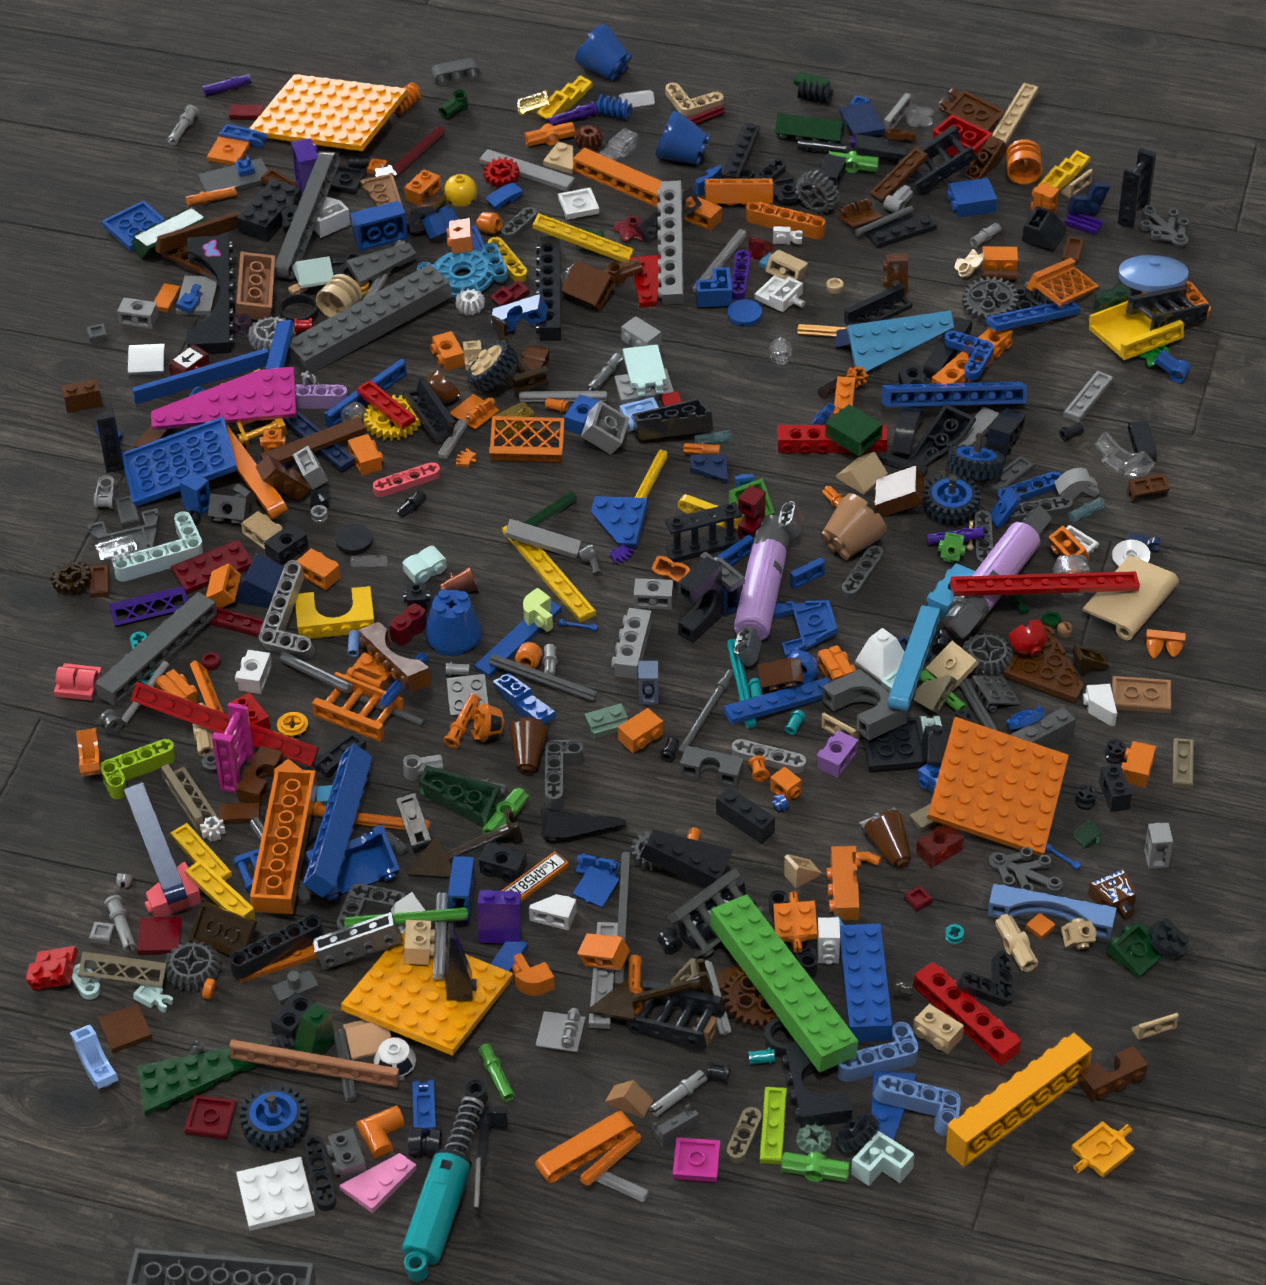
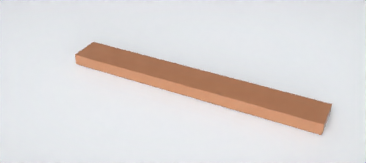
(314, 1063)

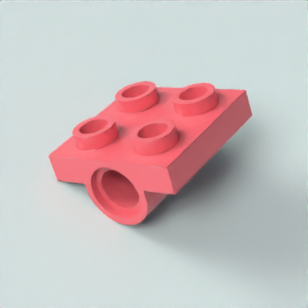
(77, 681)

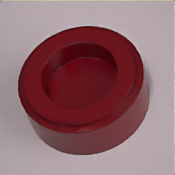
(211, 661)

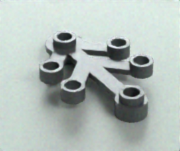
(1178, 239)
(1053, 884)

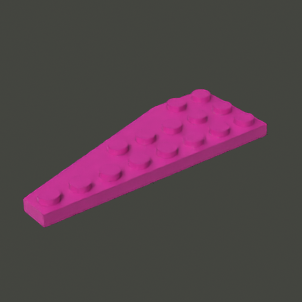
(248, 398)

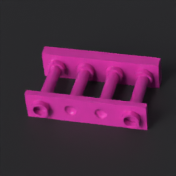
(233, 747)

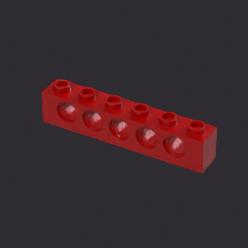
(813, 440)
(978, 1022)

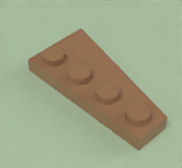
(381, 189)

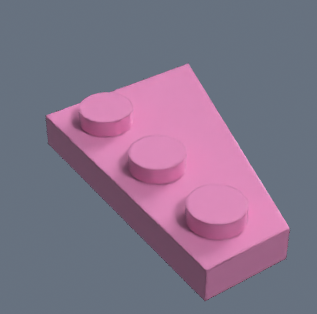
(379, 1183)

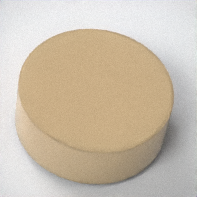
(834, 285)

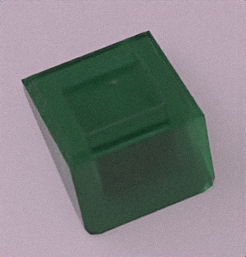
(1088, 834)

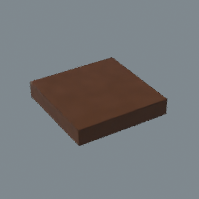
(125, 1028)

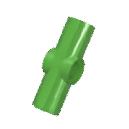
(857, 162)
(514, 801)
(815, 1167)

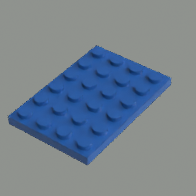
(161, 464)

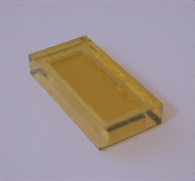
(533, 102)

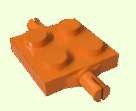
(796, 921)

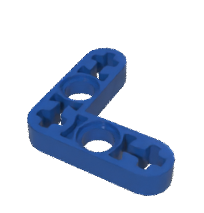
(977, 352)

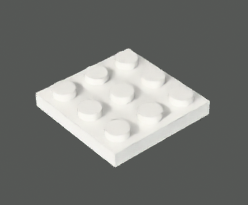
(275, 1193)

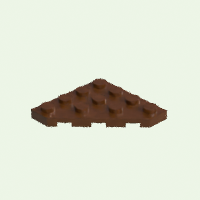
(1047, 671)

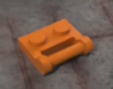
(368, 665)

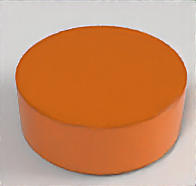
(209, 989)

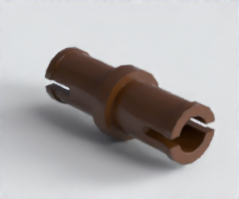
(1007, 275)

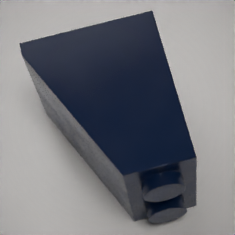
(260, 582)

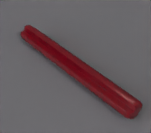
(418, 149)

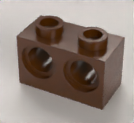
(898, 273)

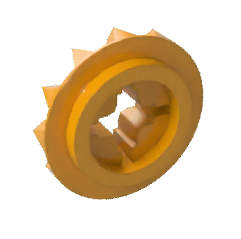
(285, 721)

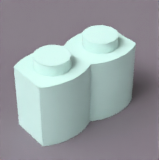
(424, 565)

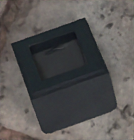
(321, 497)

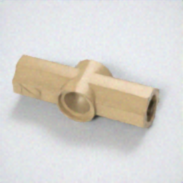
(204, 739)
(1016, 943)

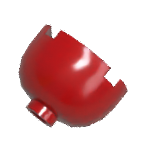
(1028, 639)

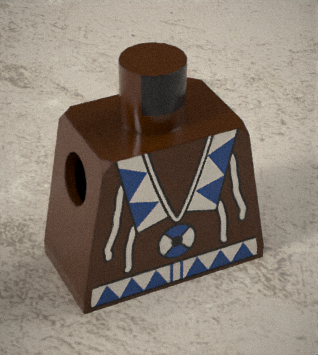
(1115, 892)

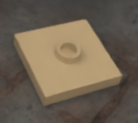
(952, 662)

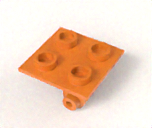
(475, 411)

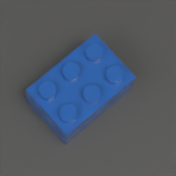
(379, 225)

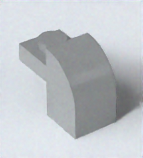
(1076, 481)

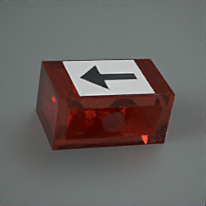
(188, 360)

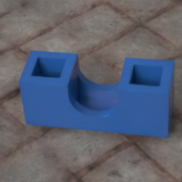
(531, 308)

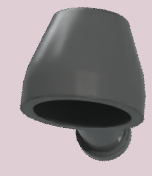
(588, 556)

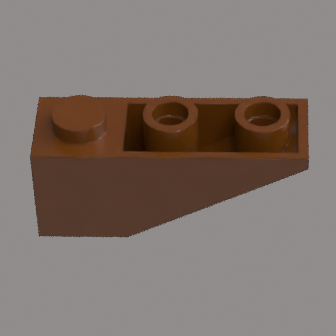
(987, 158)

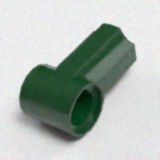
(457, 103)

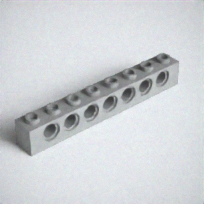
(672, 232)

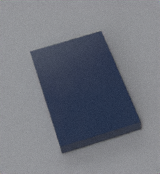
(862, 120)

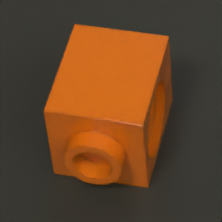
(785, 783)

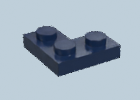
(1092, 202)

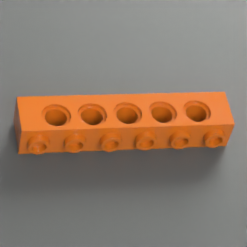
(954, 370)

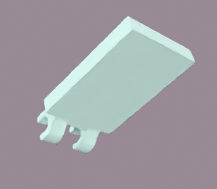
(645, 368)

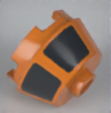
(487, 722)

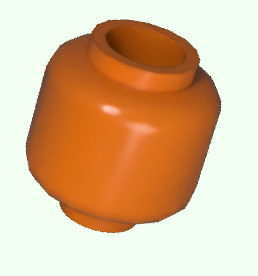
(489, 223)
(529, 655)

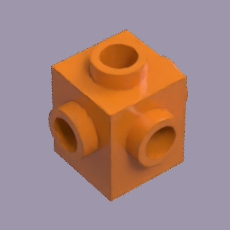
(272, 439)

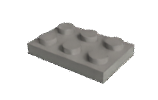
(630, 395)

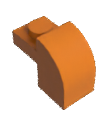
(532, 980)

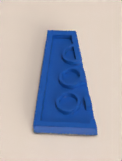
(888, 1115)

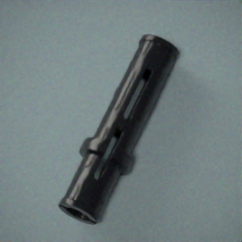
(814, 145)

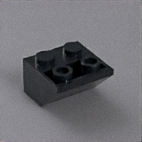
(1043, 229)

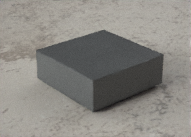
(96, 333)

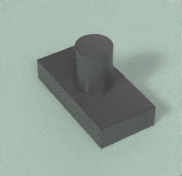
(300, 983)

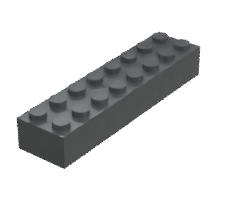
(182, 1268)

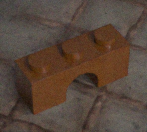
(289, 482)
(252, 786)
(1099, 1083)

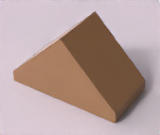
(630, 1098)

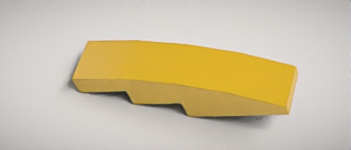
(566, 98)
(1067, 170)

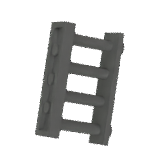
(698, 904)

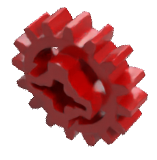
(501, 172)

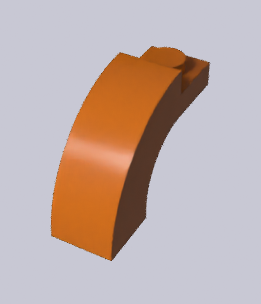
(88, 752)

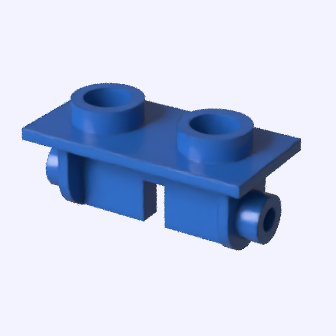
(585, 861)

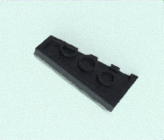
(900, 230)

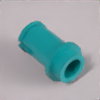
(755, 687)
(797, 718)
(763, 1056)

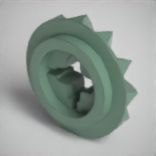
(810, 1145)

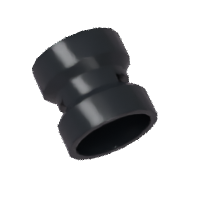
(941, 640)

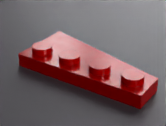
(647, 281)

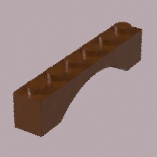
(409, 672)

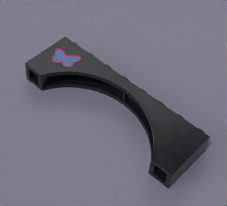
(214, 256)

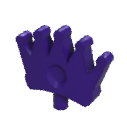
(621, 554)

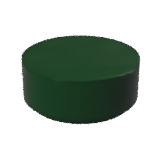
(1051, 619)

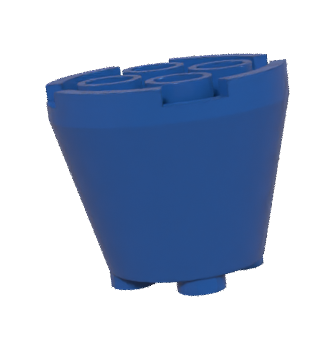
(603, 53)
(682, 141)
(452, 624)

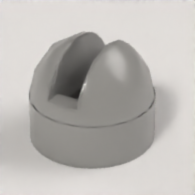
(124, 879)

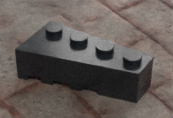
(673, 420)
(686, 857)

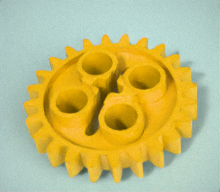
(381, 425)

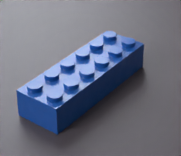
(865, 982)

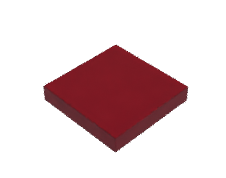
(159, 935)
(210, 1117)

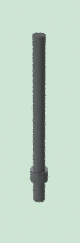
(721, 687)

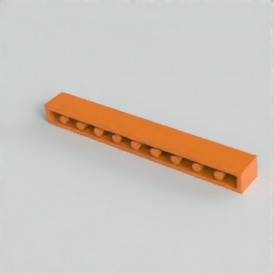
(639, 185)

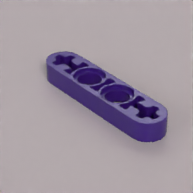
(740, 274)

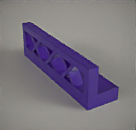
(143, 600)

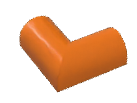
(375, 1127)

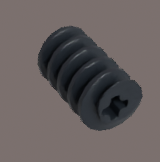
(815, 92)

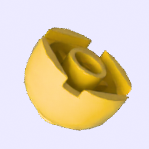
(460, 190)

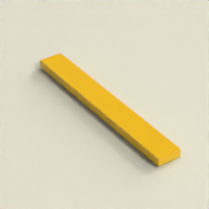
(555, 579)

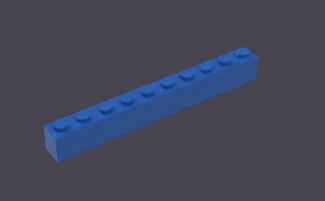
(338, 821)

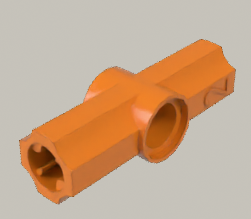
(549, 134)

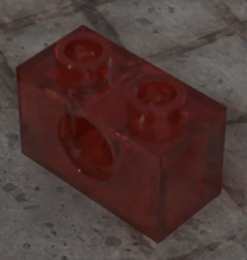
(939, 845)

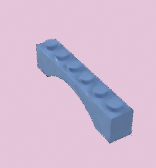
(1022, 901)

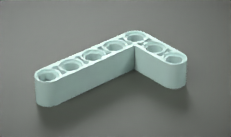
(164, 555)

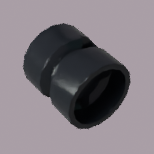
(424, 1141)

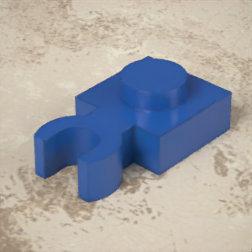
(822, 416)

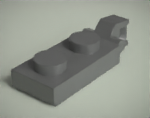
(730, 577)

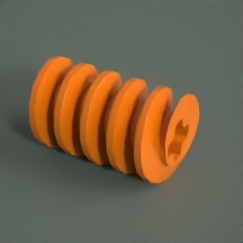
(412, 97)

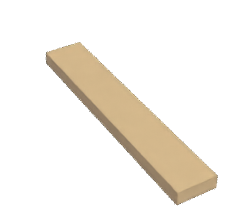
(1015, 112)

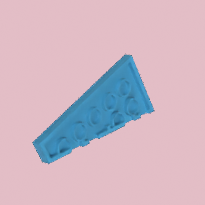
(887, 339)

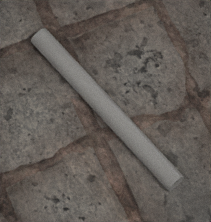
(134, 706)

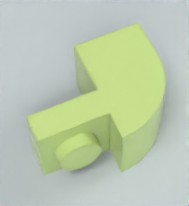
(537, 608)

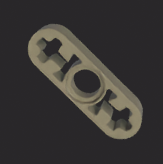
(745, 1144)

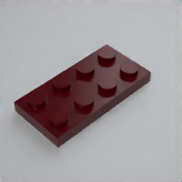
(196, 571)

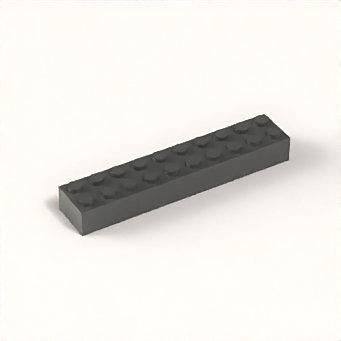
(369, 319)

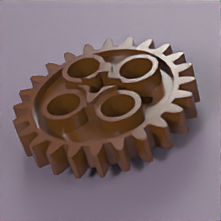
(751, 1014)

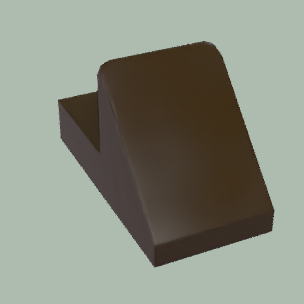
(1088, 658)

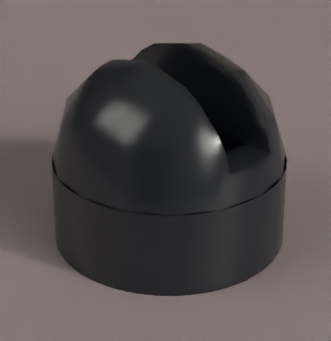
(195, 516)

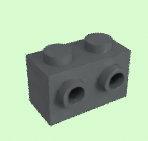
(346, 1155)

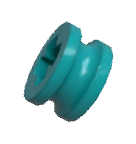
(954, 928)

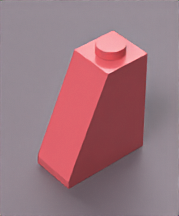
(157, 903)

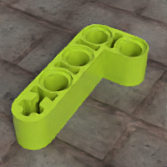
(134, 764)

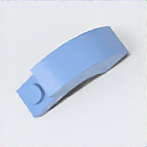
(93, 1057)

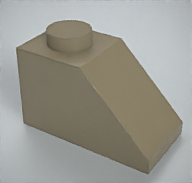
(935, 692)

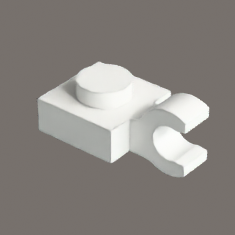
(784, 235)

